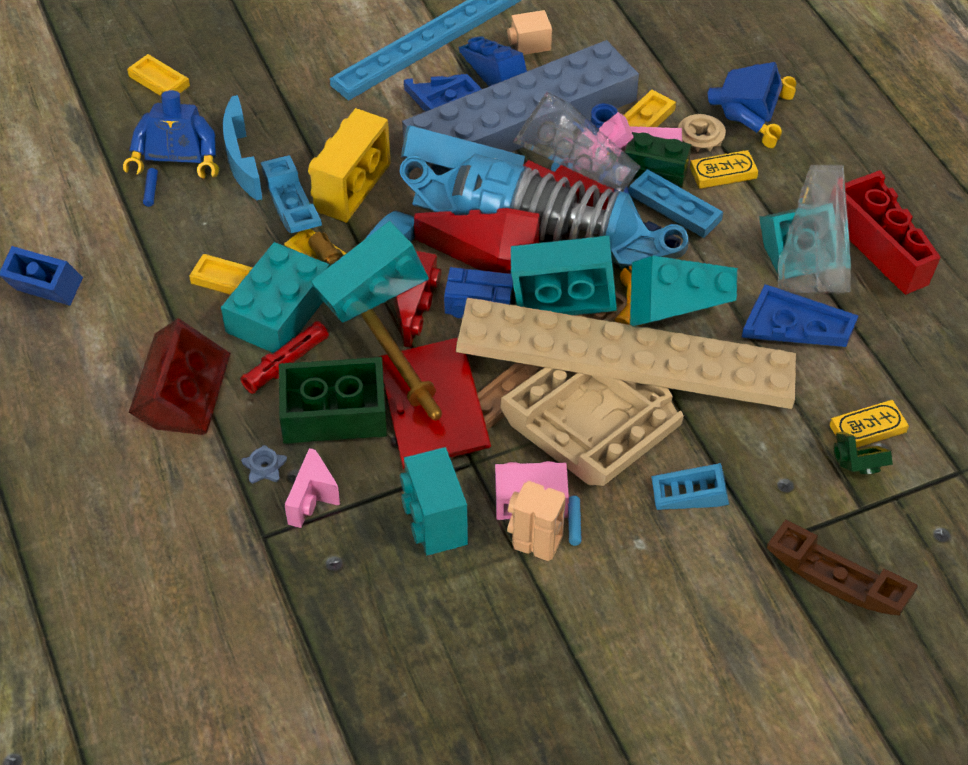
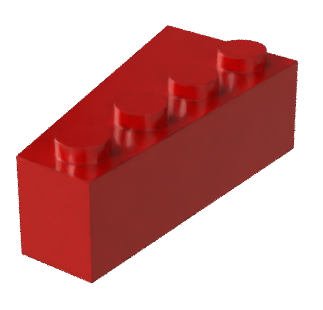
(887, 235)

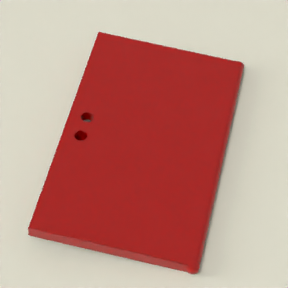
(462, 420)

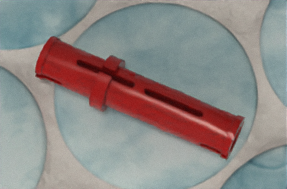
(308, 338)

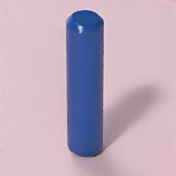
(150, 187)

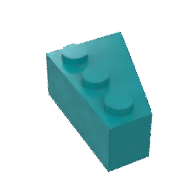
(370, 274)

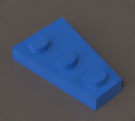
(797, 319)

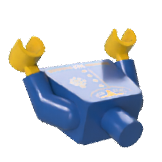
(751, 97)
(173, 134)

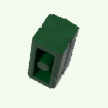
(661, 156)

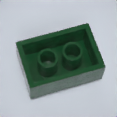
(332, 400)

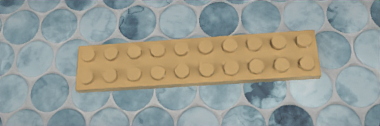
(628, 353)

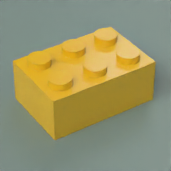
(350, 164)

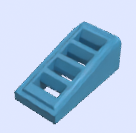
(700, 499)

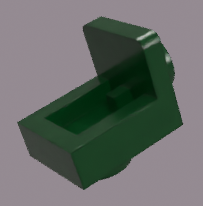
(864, 460)

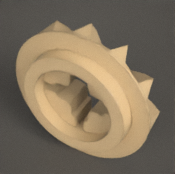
(702, 123)

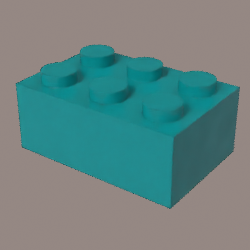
(565, 276)
(274, 298)

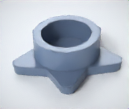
(264, 456)

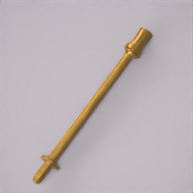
(421, 392)

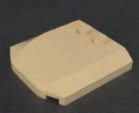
(591, 420)

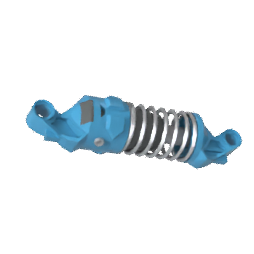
(495, 184)

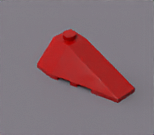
(478, 238)

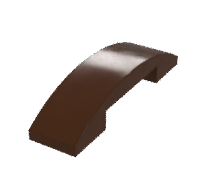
(837, 575)

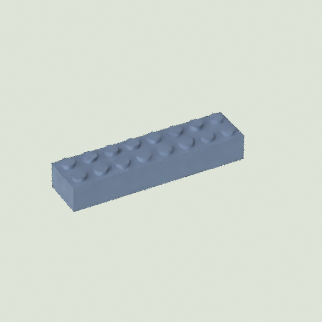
(501, 110)

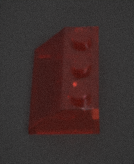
(180, 380)

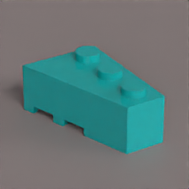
(675, 287)

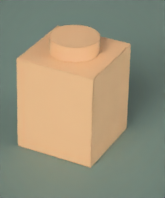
(530, 32)

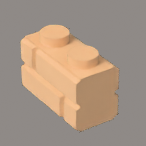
(537, 520)

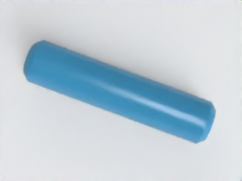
(574, 520)

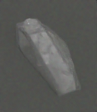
(817, 242)

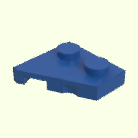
(440, 90)

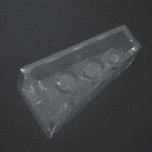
(573, 141)

